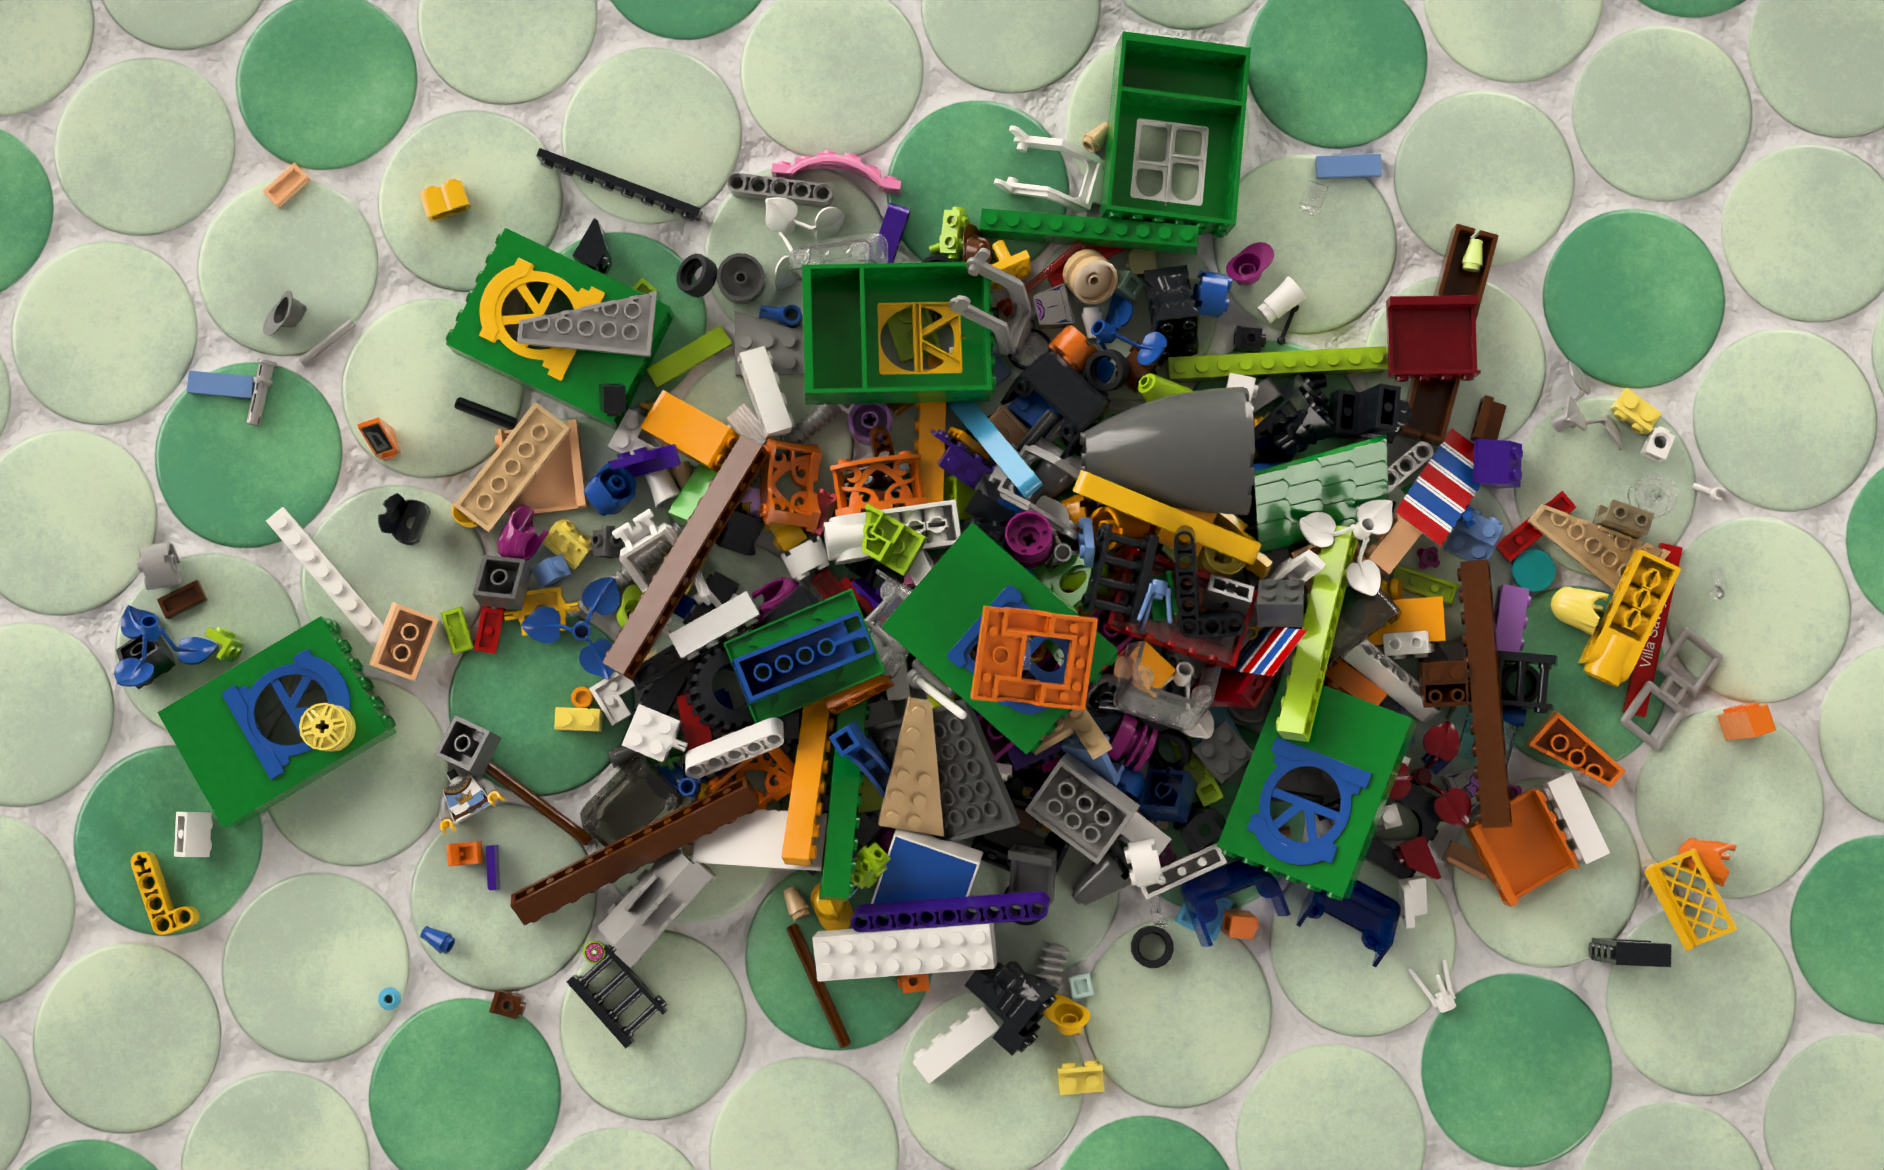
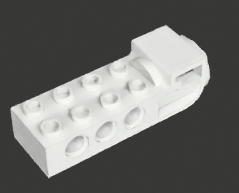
(933, 520)

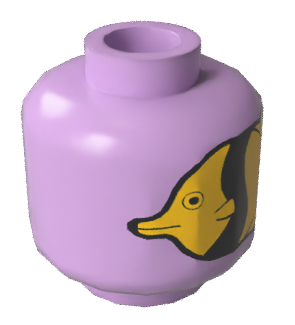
(751, 503)

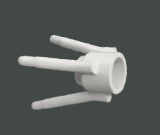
(1445, 998)

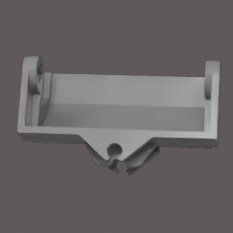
(653, 904)

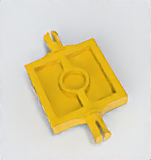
(539, 598)

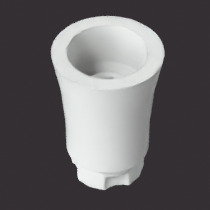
(1281, 300)
(662, 488)

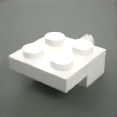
(653, 734)

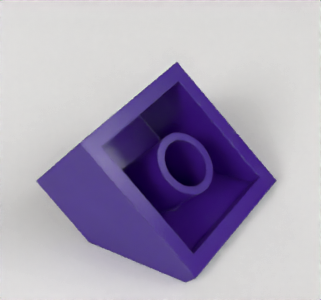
(1497, 463)

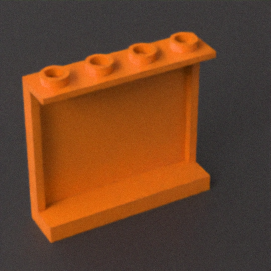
(1524, 854)

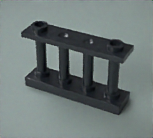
(1140, 567)
(1522, 661)
(596, 1000)

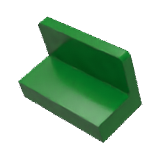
(1158, 608)

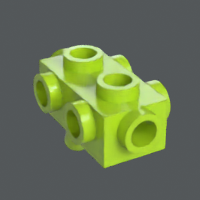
(952, 234)
(869, 866)

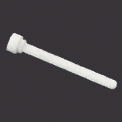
(917, 681)

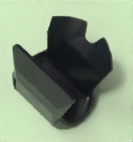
(396, 517)
(741, 533)
(1026, 777)
(1198, 816)

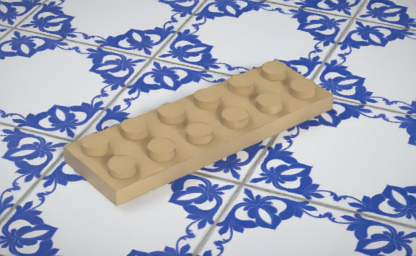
(512, 467)

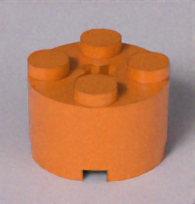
(1072, 348)

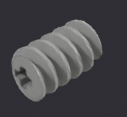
(1051, 963)

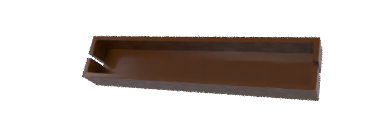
(1434, 399)

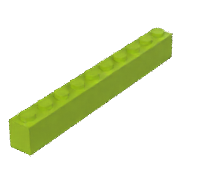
(1277, 364)
(1315, 647)

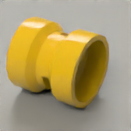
(1392, 588)

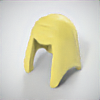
(1578, 608)

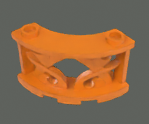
(905, 497)
(802, 515)
(777, 791)

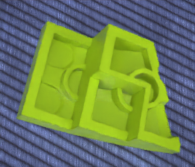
(890, 541)

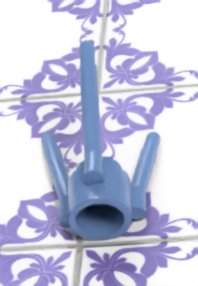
(1156, 590)

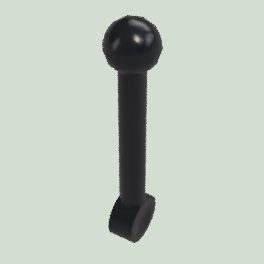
(1281, 340)

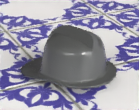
(285, 313)

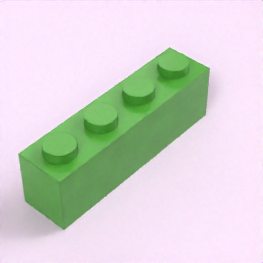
(691, 493)

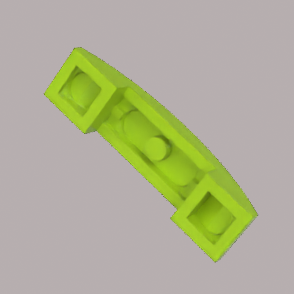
(1207, 788)

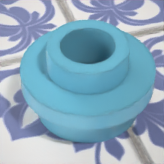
(395, 995)

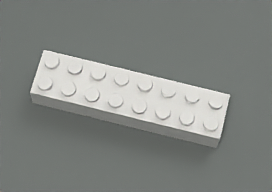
(903, 952)

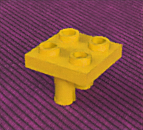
(1015, 265)

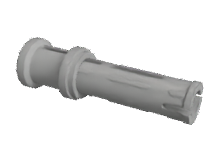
(262, 383)

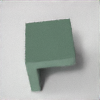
(1128, 285)

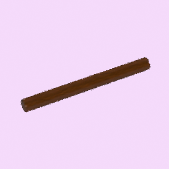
(538, 803)
(818, 986)

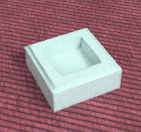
(1080, 986)

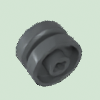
(744, 291)

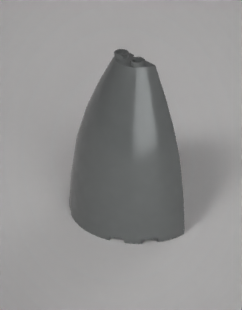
(1180, 450)

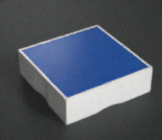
(926, 869)

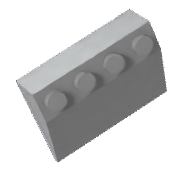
(1082, 808)

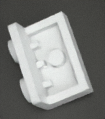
(1407, 643)

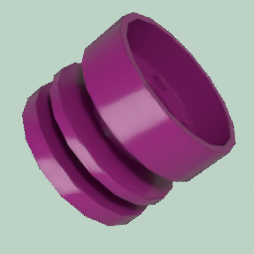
(1025, 528)
(1131, 742)

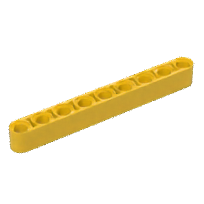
(1166, 517)

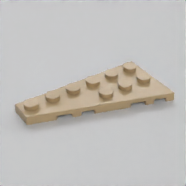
(1591, 545)

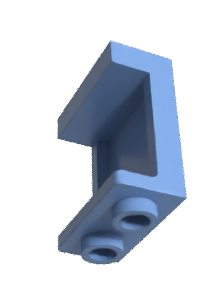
(1102, 765)

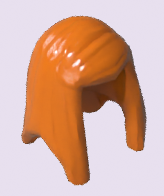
(1711, 855)

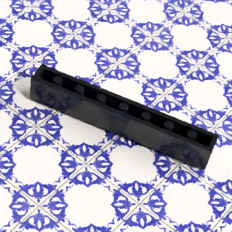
(663, 691)

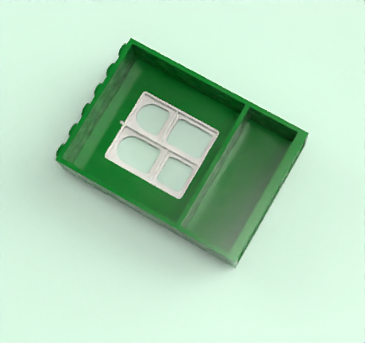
(1176, 88)

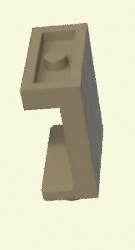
(1624, 519)

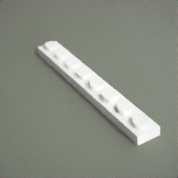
(326, 575)

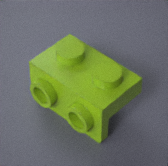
(230, 648)

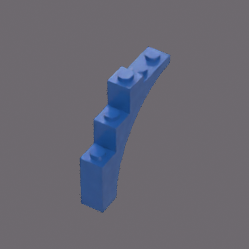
(863, 752)

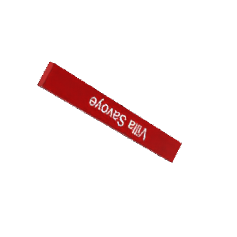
(1648, 660)

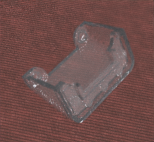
(863, 247)

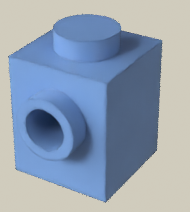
(551, 571)

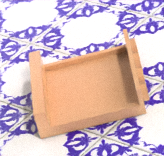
(559, 481)

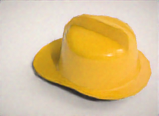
(831, 914)
(1067, 1015)

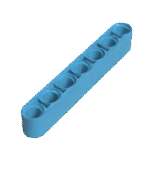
(997, 447)

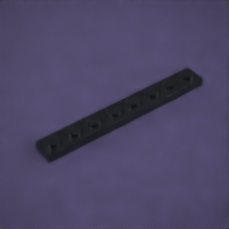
(627, 188)

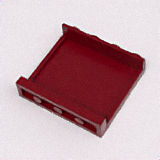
(1432, 337)
(1239, 688)

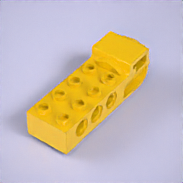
(1629, 618)

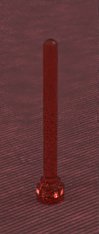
(1006, 305)

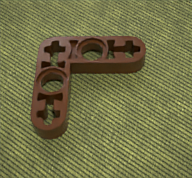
(878, 477)

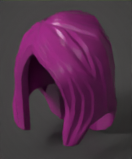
(519, 536)
(774, 593)

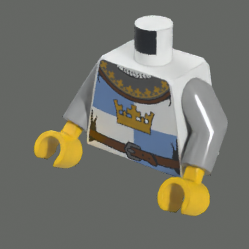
(465, 798)

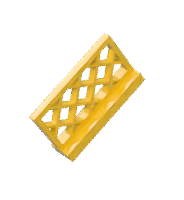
(1675, 910)

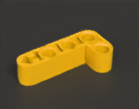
(160, 890)

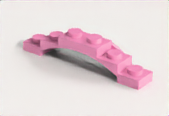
(830, 160)

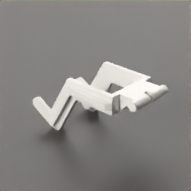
(1093, 180)
(645, 536)

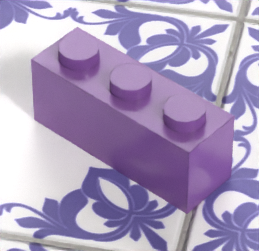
(1510, 617)

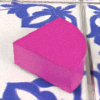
(1050, 765)

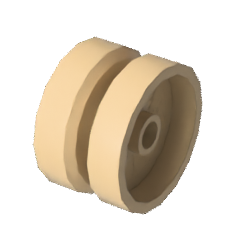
(1090, 276)

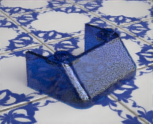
(1202, 891)
(1365, 911)

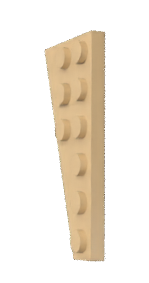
(913, 786)

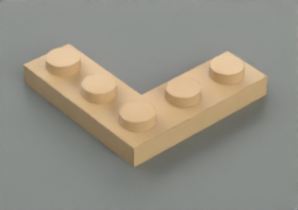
(1086, 730)

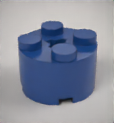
(1211, 293)
(610, 490)

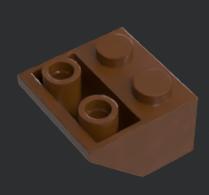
(1443, 683)

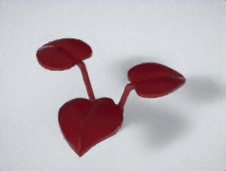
(1445, 744)

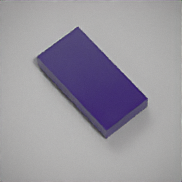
(492, 863)

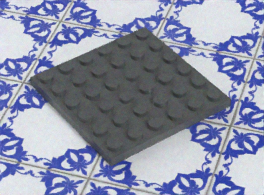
(969, 779)

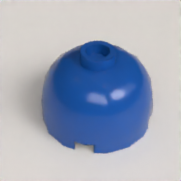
(1131, 783)

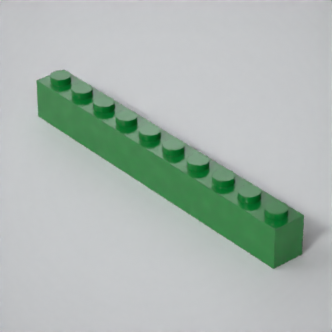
(1089, 231)
(842, 816)

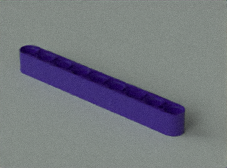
(958, 905)

